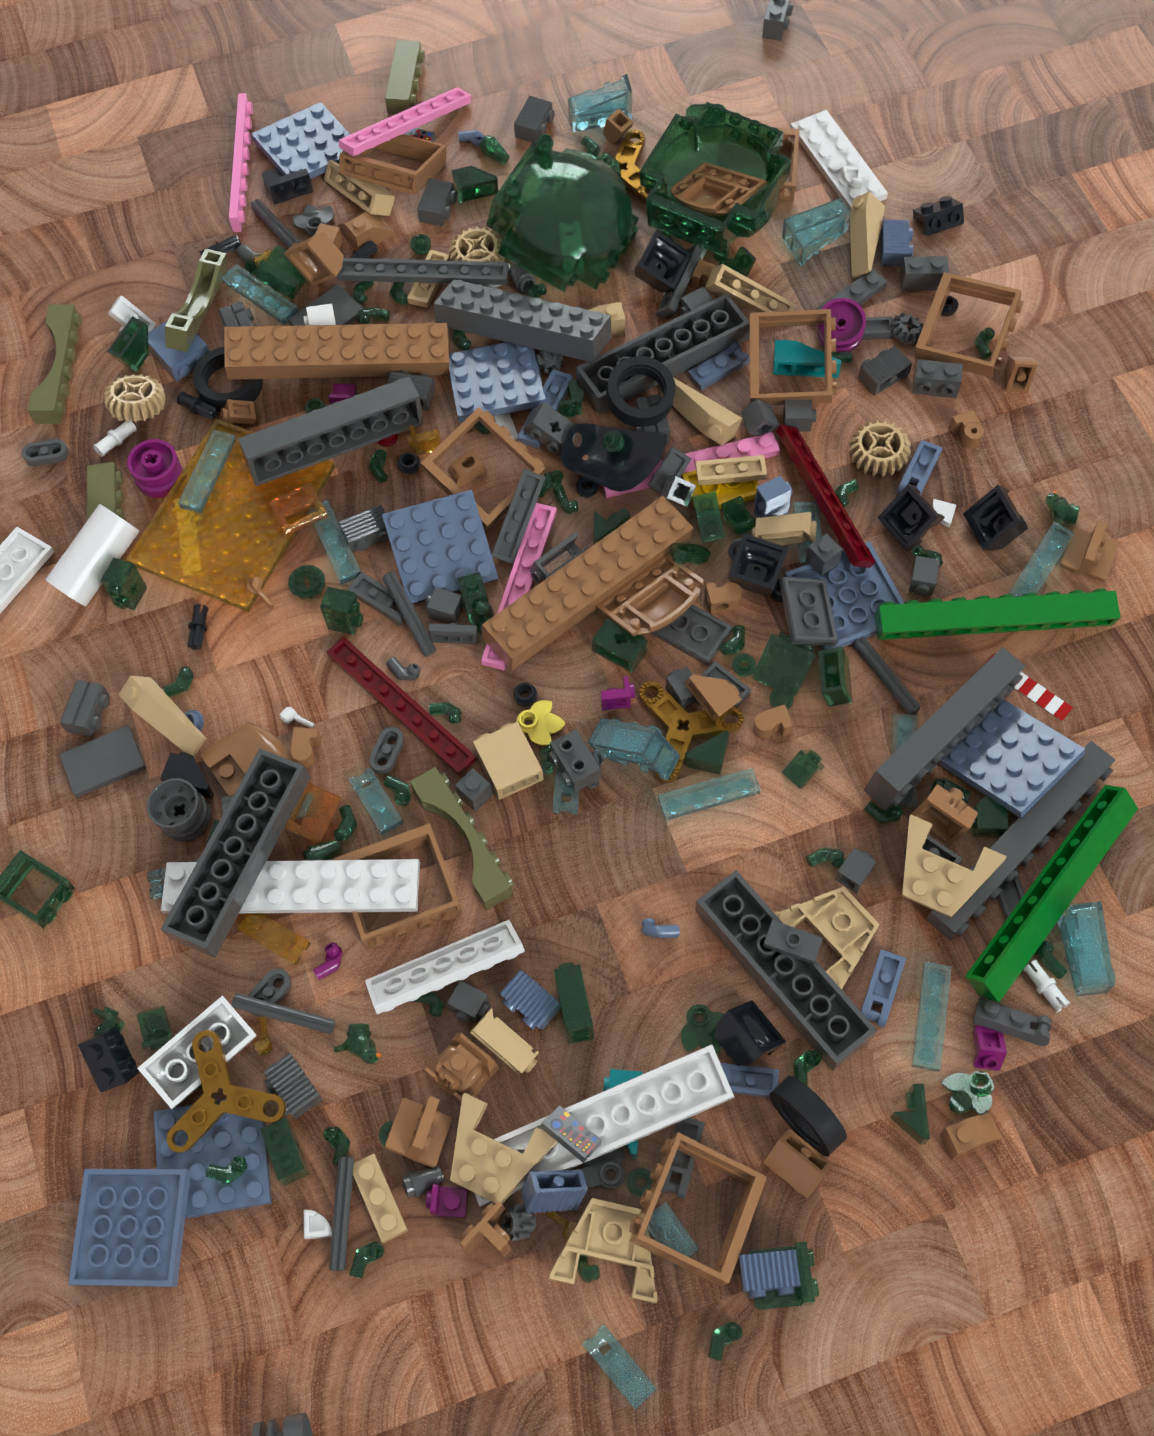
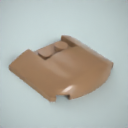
(715, 189)
(653, 597)
(234, 754)

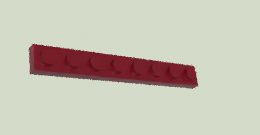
(825, 497)
(402, 706)

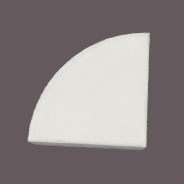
(852, 175)
(945, 509)
(316, 1225)

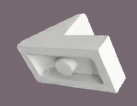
(123, 311)

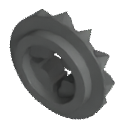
(900, 330)

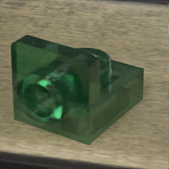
(110, 1020)

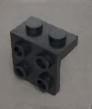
(288, 186)

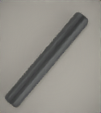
(274, 223)
(409, 614)
(887, 676)
(283, 1013)
(341, 1214)

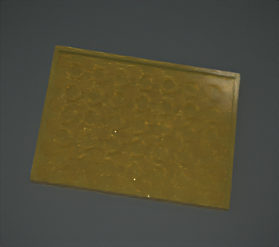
(233, 534)

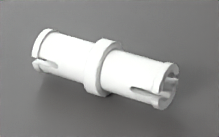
(114, 438)
(1046, 986)

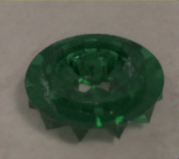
(297, 584)

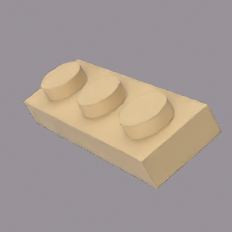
(423, 293)
(731, 470)
(378, 1198)

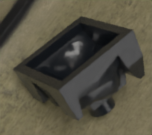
(662, 263)
(909, 517)
(995, 520)
(757, 565)
(747, 1034)

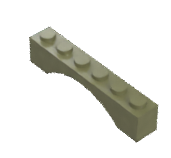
(185, 323)
(48, 399)
(436, 797)

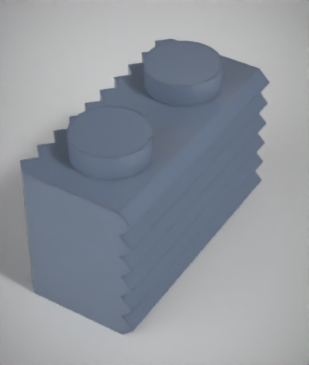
(895, 242)
(772, 498)
(530, 1000)
(554, 1191)
(769, 1272)

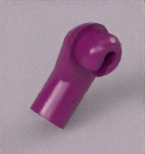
(331, 963)

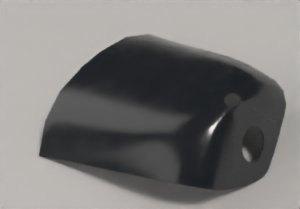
(614, 470)

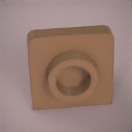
(238, 412)

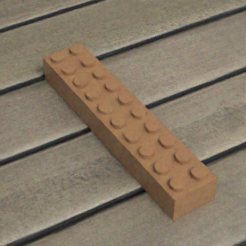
(335, 350)
(584, 582)

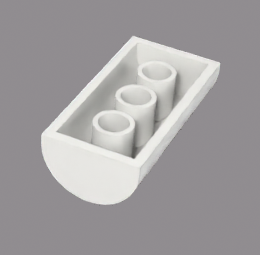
(90, 554)
(174, 1067)

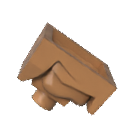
(316, 258)
(946, 813)
(462, 1068)

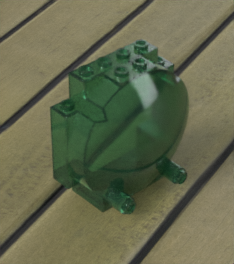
(725, 141)
(563, 216)

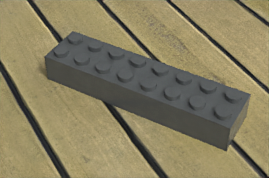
(523, 320)
(675, 344)
(331, 431)
(945, 729)
(236, 853)
(797, 987)

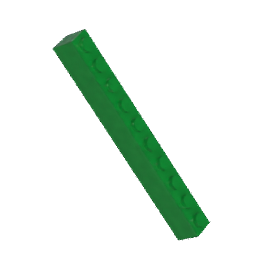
(996, 614)
(1051, 893)

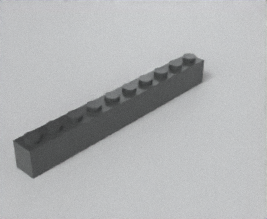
(1029, 833)

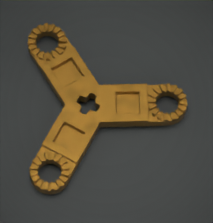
(628, 157)
(699, 723)
(205, 1111)

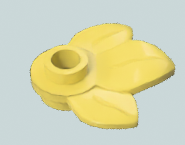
(543, 723)

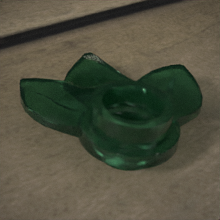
(700, 1033)
(967, 1094)

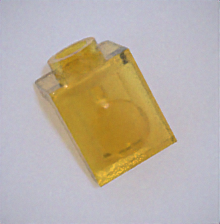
(424, 442)

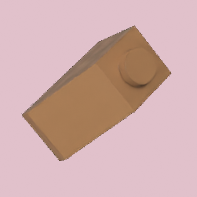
(1019, 373)
(713, 694)
(970, 1135)

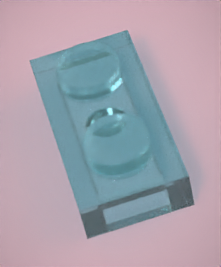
(670, 1231)

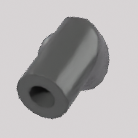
(246, 253)
(403, 673)

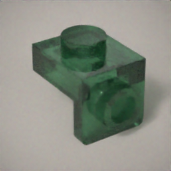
(741, 262)
(573, 406)
(736, 516)
(803, 767)
(154, 1027)

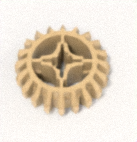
(475, 245)
(134, 398)
(880, 455)

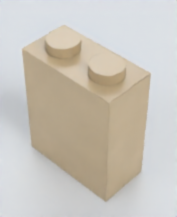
(508, 760)

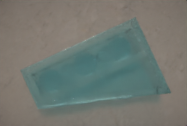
(593, 108)
(815, 228)
(635, 744)
(1087, 948)

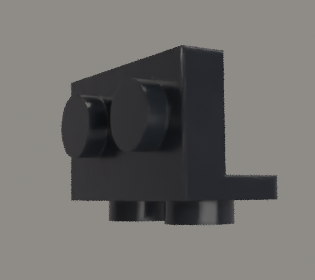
(940, 215)
(109, 1059)

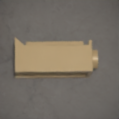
(786, 529)
(505, 1043)

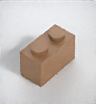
(797, 1163)

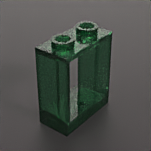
(16, 873)
(574, 1003)

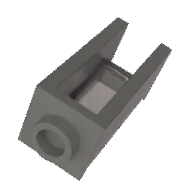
(555, 559)

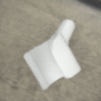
(290, 714)

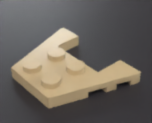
(937, 881)
(841, 924)
(487, 1164)
(606, 1236)

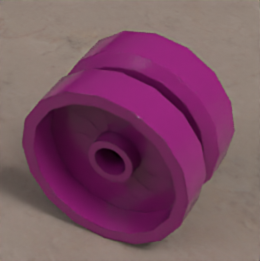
(851, 317)
(154, 467)

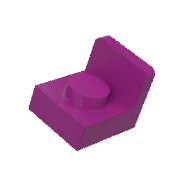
(342, 392)
(618, 698)
(989, 1047)
(447, 1201)

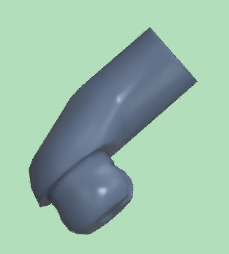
(473, 136)
(659, 931)

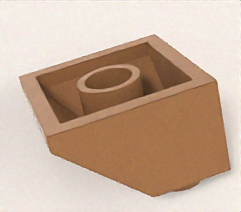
(365, 228)

